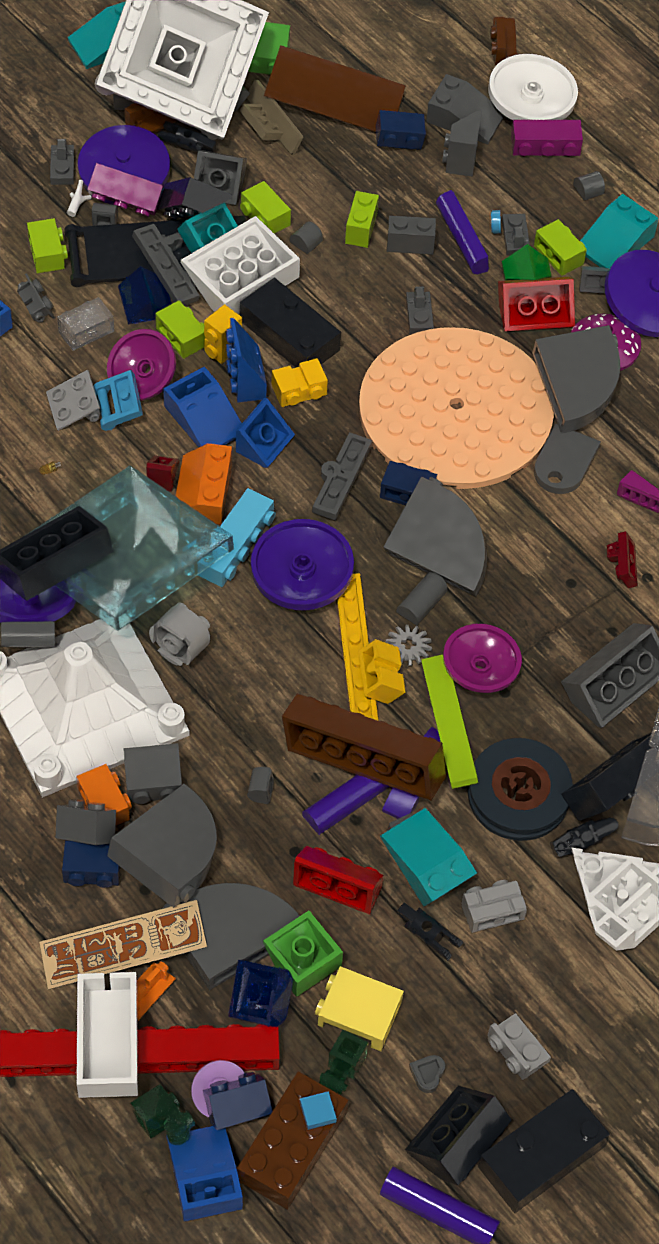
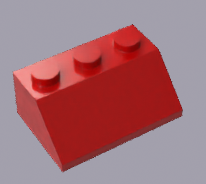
(537, 303)
(337, 879)

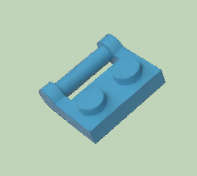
(124, 396)

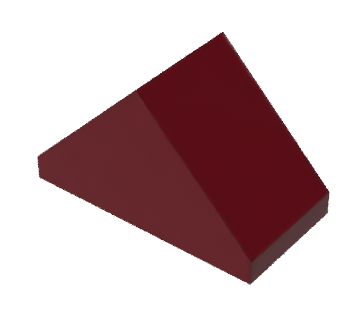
(162, 471)

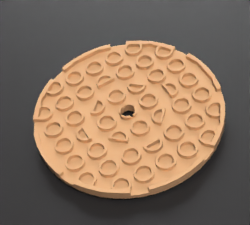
(479, 445)

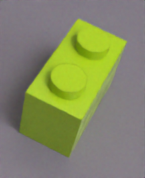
(266, 206)
(361, 219)
(46, 245)
(560, 247)
(181, 328)

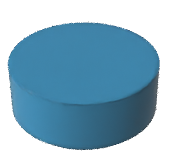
(495, 222)

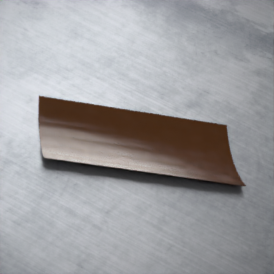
(331, 88)

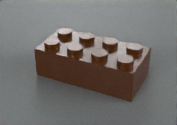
(285, 1148)

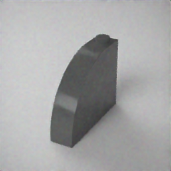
(578, 374)
(440, 537)
(169, 846)
(234, 927)

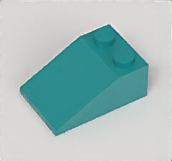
(94, 37)
(207, 227)
(618, 230)
(427, 856)

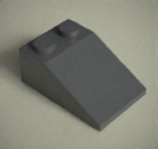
(457, 100)

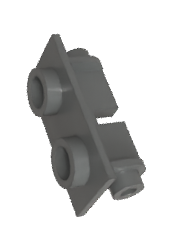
(32, 291)

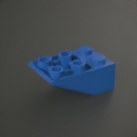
(244, 365)
(202, 408)
(206, 1174)

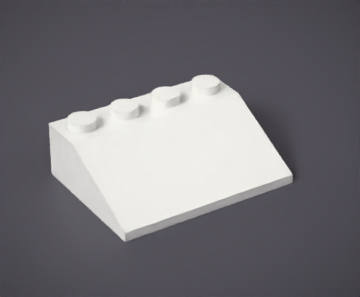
(240, 264)

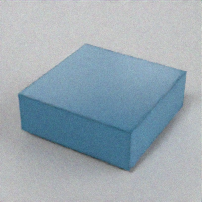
(318, 1110)

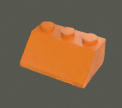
(205, 480)

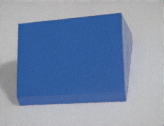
(263, 434)

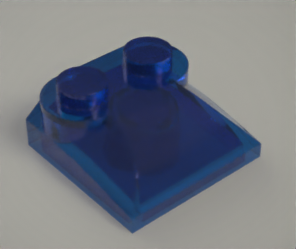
(261, 993)

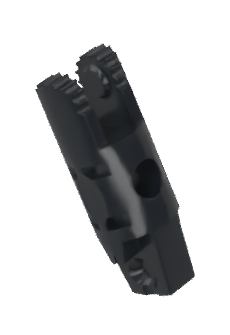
(186, 138)
(583, 836)
(419, 920)

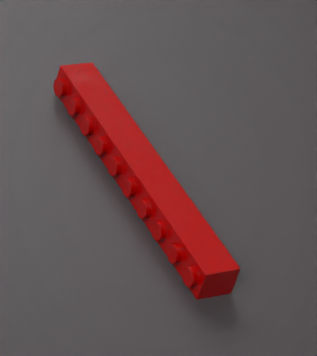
(158, 1050)

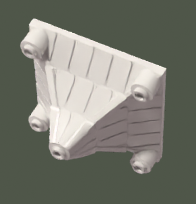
(183, 58)
(84, 703)

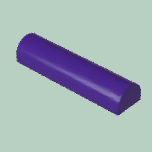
(463, 232)
(342, 802)
(439, 1207)

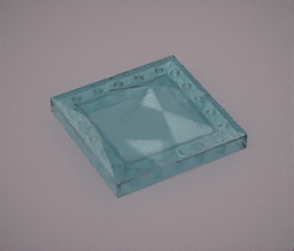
(154, 543)

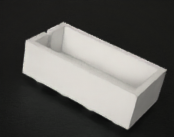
(107, 1035)

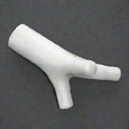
(77, 199)

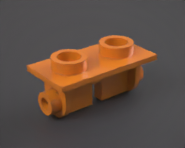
(152, 986)

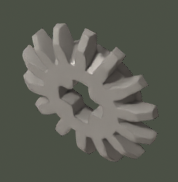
(415, 651)

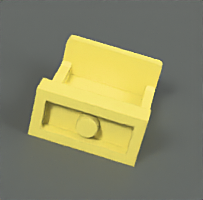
(360, 1006)

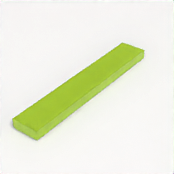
(449, 723)

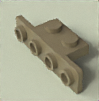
(269, 119)

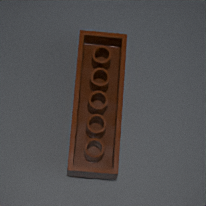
(364, 746)

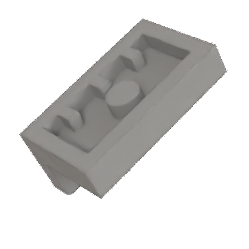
(518, 1046)

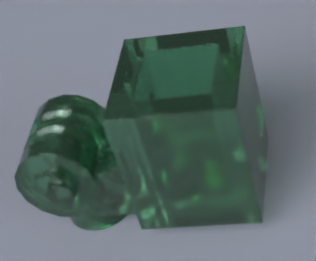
(344, 1061)
(160, 1112)

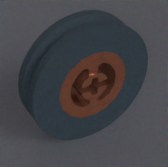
(533, 811)

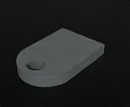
(566, 458)

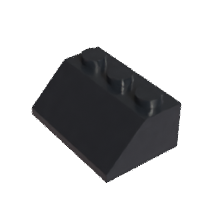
(189, 198)
(459, 1134)

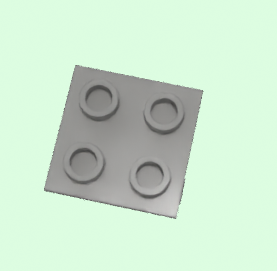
(74, 401)

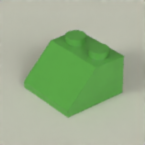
(268, 46)
(305, 951)

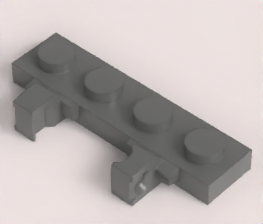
(159, 254)

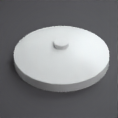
(532, 88)

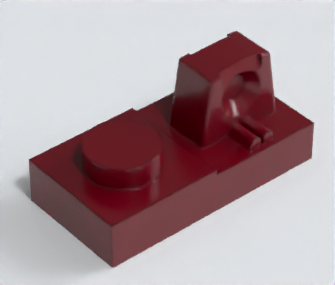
(625, 553)

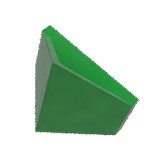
(526, 265)

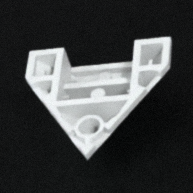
(619, 896)

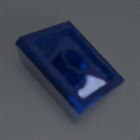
(143, 296)

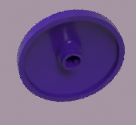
(126, 150)
(634, 291)
(302, 564)
(44, 607)

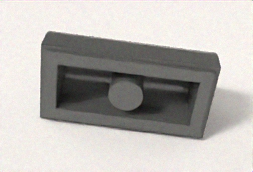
(422, 598)
(27, 634)

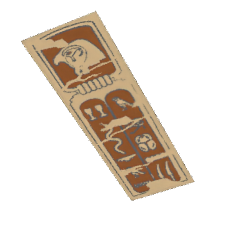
(123, 944)

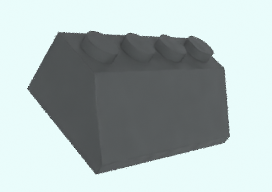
(615, 674)

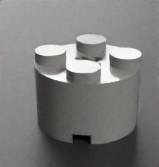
(180, 634)

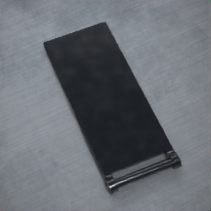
(114, 252)

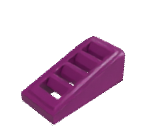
(639, 491)

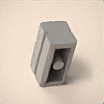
(493, 905)

